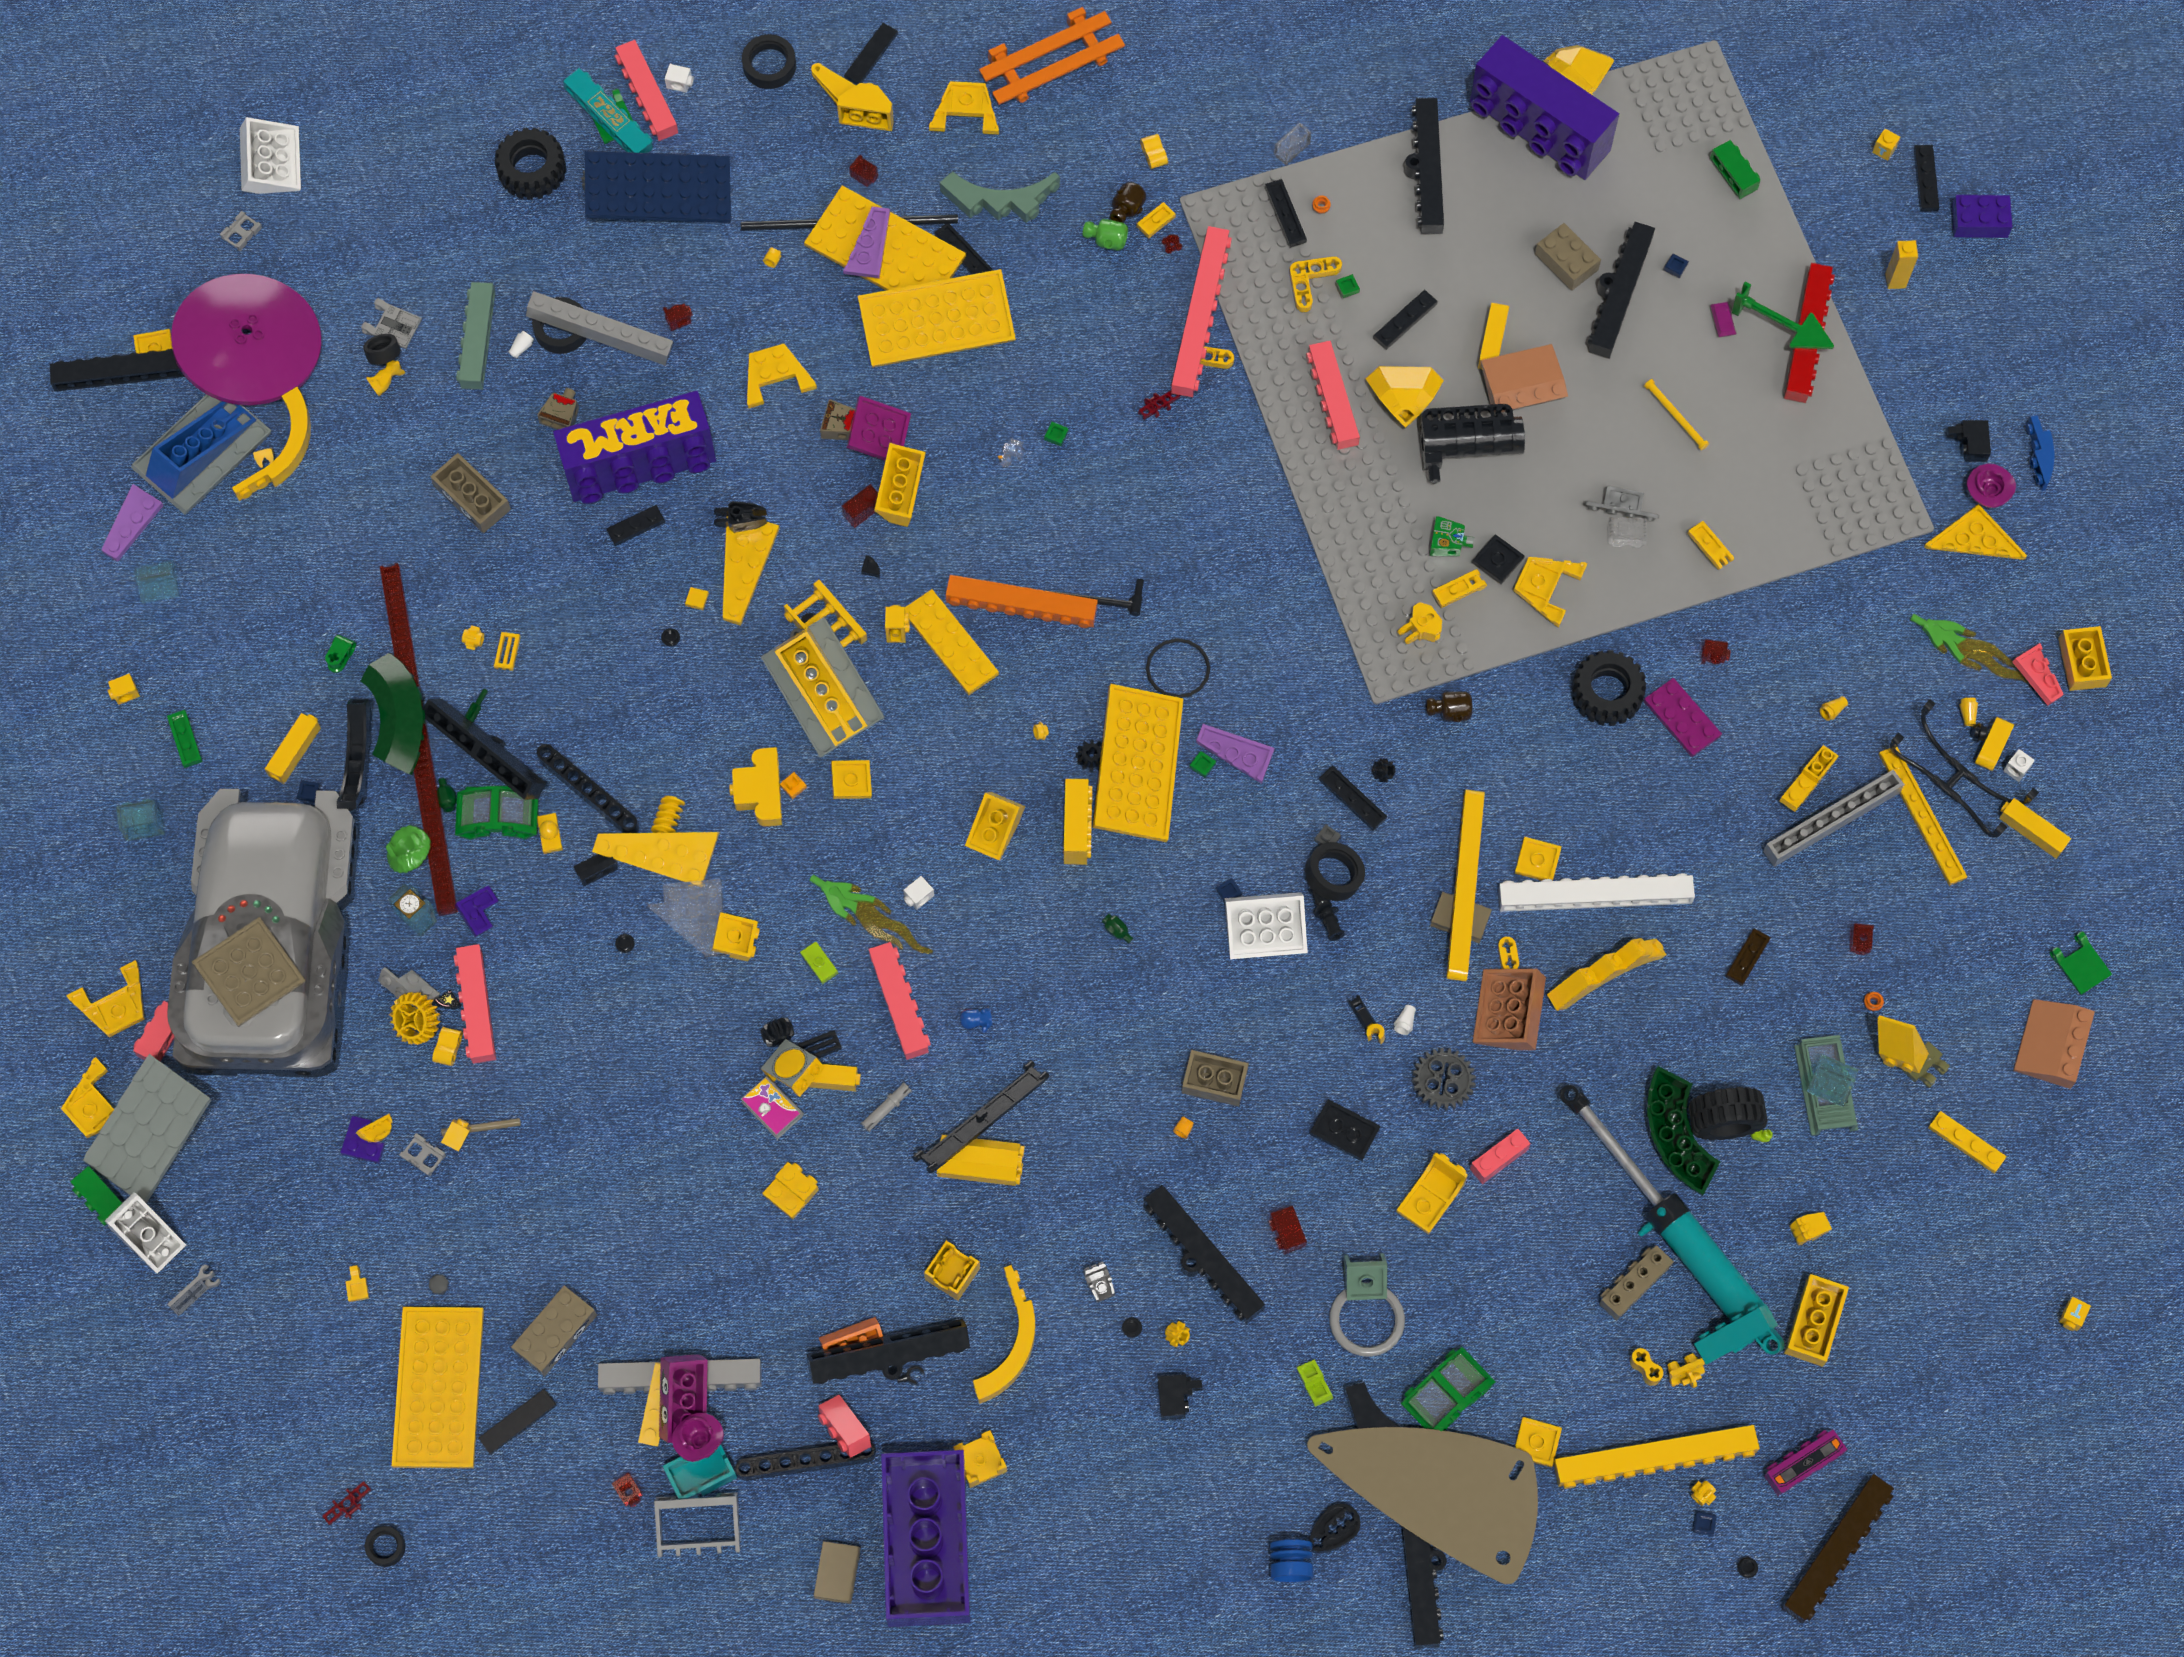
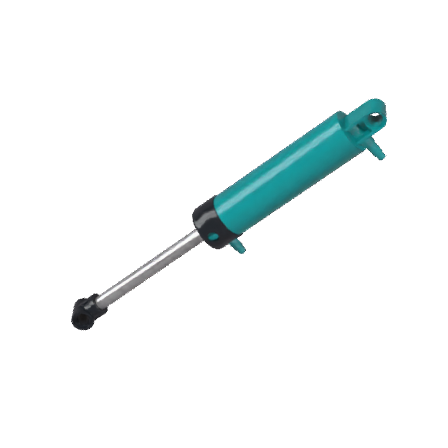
(1683, 1233)

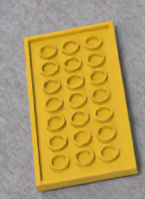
(909, 252)
(936, 318)
(1138, 763)
(438, 1387)

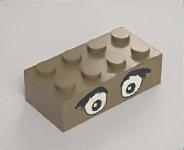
(470, 493)
(554, 1331)

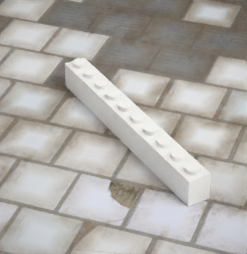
(1596, 893)

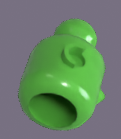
(1108, 233)

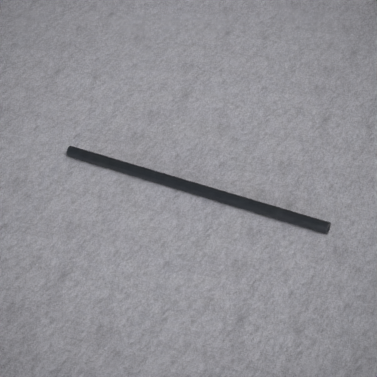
(810, 223)

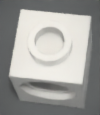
(678, 78)
(2019, 765)
(918, 893)

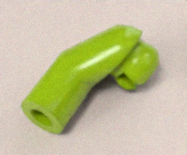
(1762, 1136)

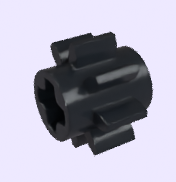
(1383, 770)

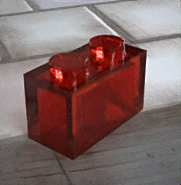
(860, 506)
(1287, 1229)

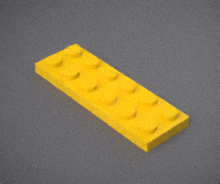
(950, 642)

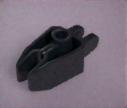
(741, 516)

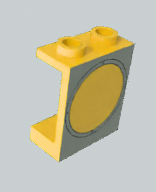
(793, 1067)

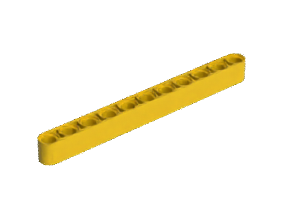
(1465, 885)

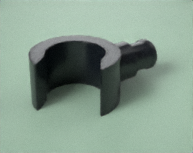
(906, 1377)

